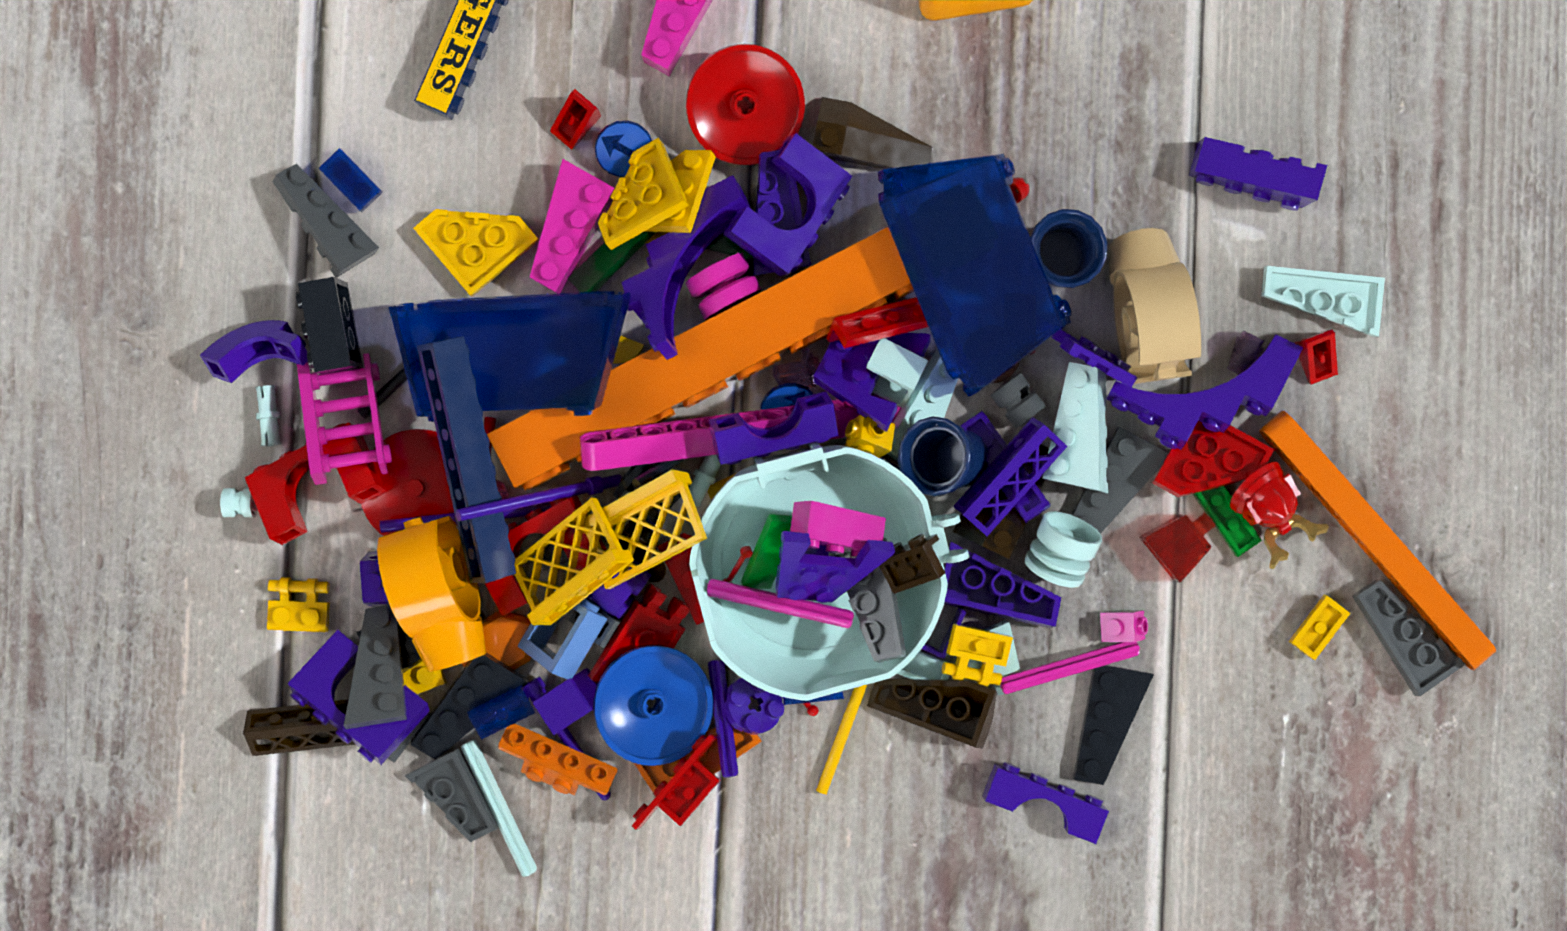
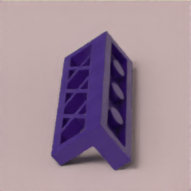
(1003, 468)

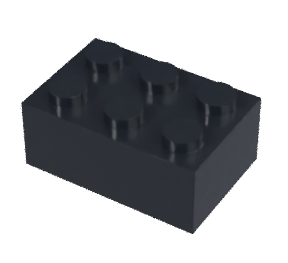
(329, 325)

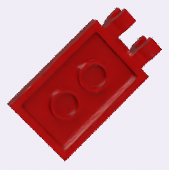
(644, 626)

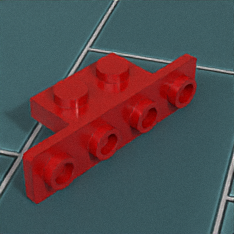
(685, 790)

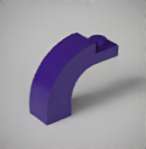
(250, 345)

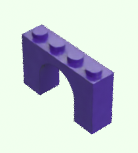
(823, 185)
(317, 687)

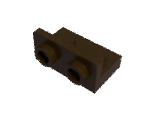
(912, 564)

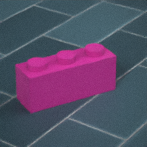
(836, 526)

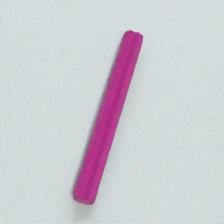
(769, 601)
(1069, 666)

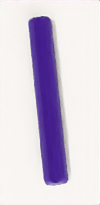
(723, 727)

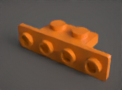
(556, 763)

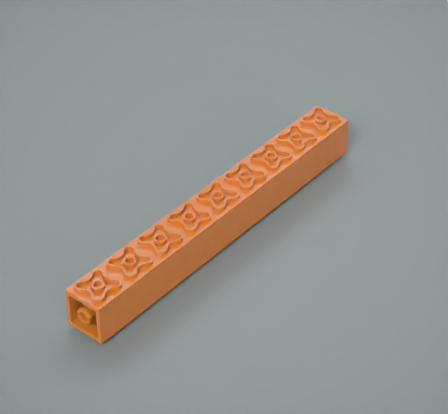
(709, 356)

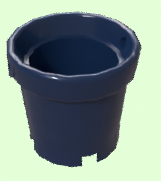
(1069, 247)
(941, 456)

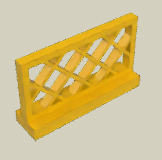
(638, 503)
(586, 580)

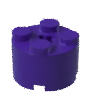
(618, 599)

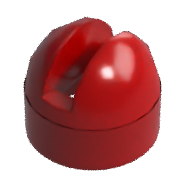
(1022, 187)

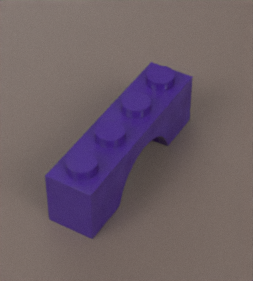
(809, 422)
(1010, 789)

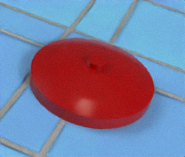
(744, 103)
(414, 480)

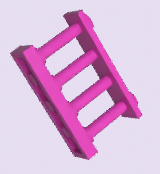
(315, 408)

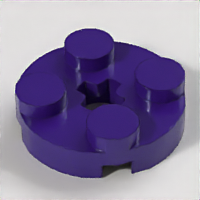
(747, 720)

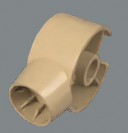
(1153, 306)

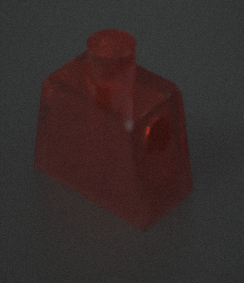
(1179, 544)

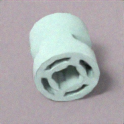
(237, 503)

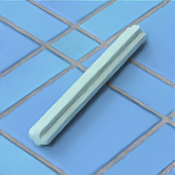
(499, 808)

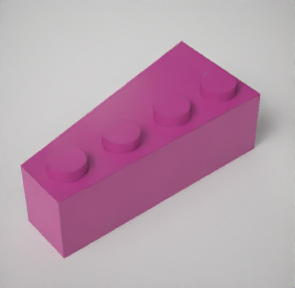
(670, 31)
(569, 225)

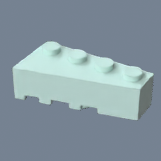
(1083, 429)

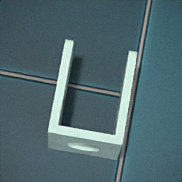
(898, 371)

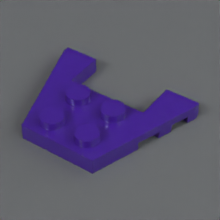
(1096, 357)
(847, 378)
(822, 576)

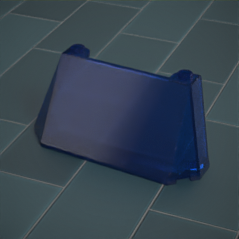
(971, 264)
(521, 347)

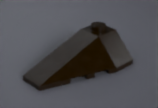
(861, 138)
(1007, 533)
(942, 706)

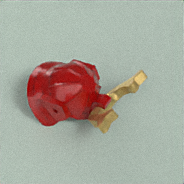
(1271, 501)

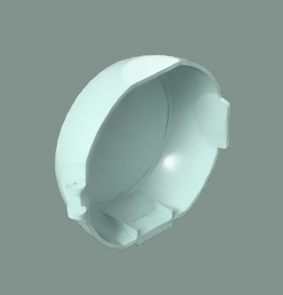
(794, 653)

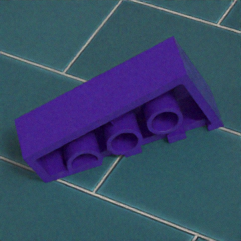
(1257, 173)
(998, 592)

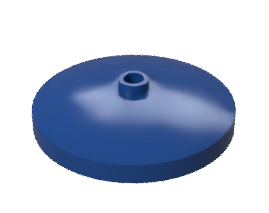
(669, 727)

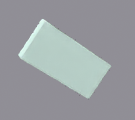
(924, 667)

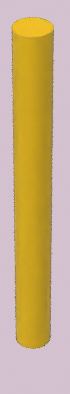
(840, 739)

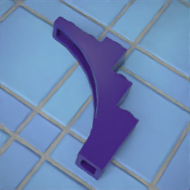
(672, 257)
(1216, 407)

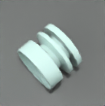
(1063, 549)

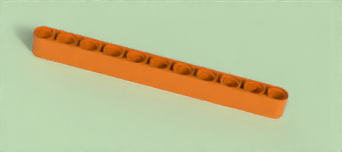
(1377, 540)

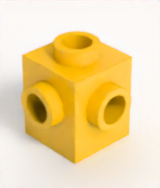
(866, 436)

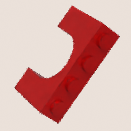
(276, 484)
(507, 591)

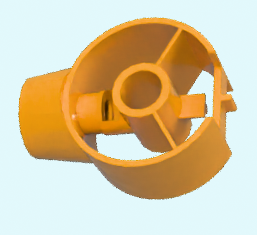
(432, 592)

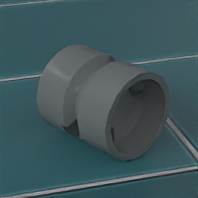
(1017, 400)

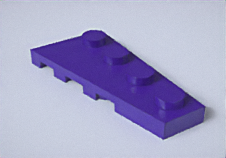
(777, 203)

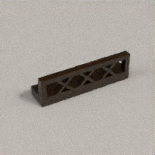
(285, 721)

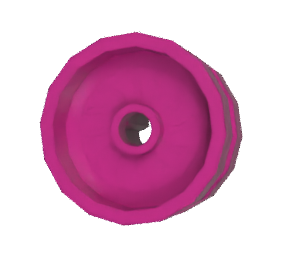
(721, 282)

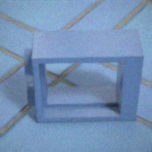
(575, 645)

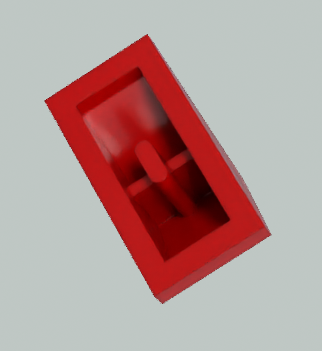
(575, 119)
(1319, 356)

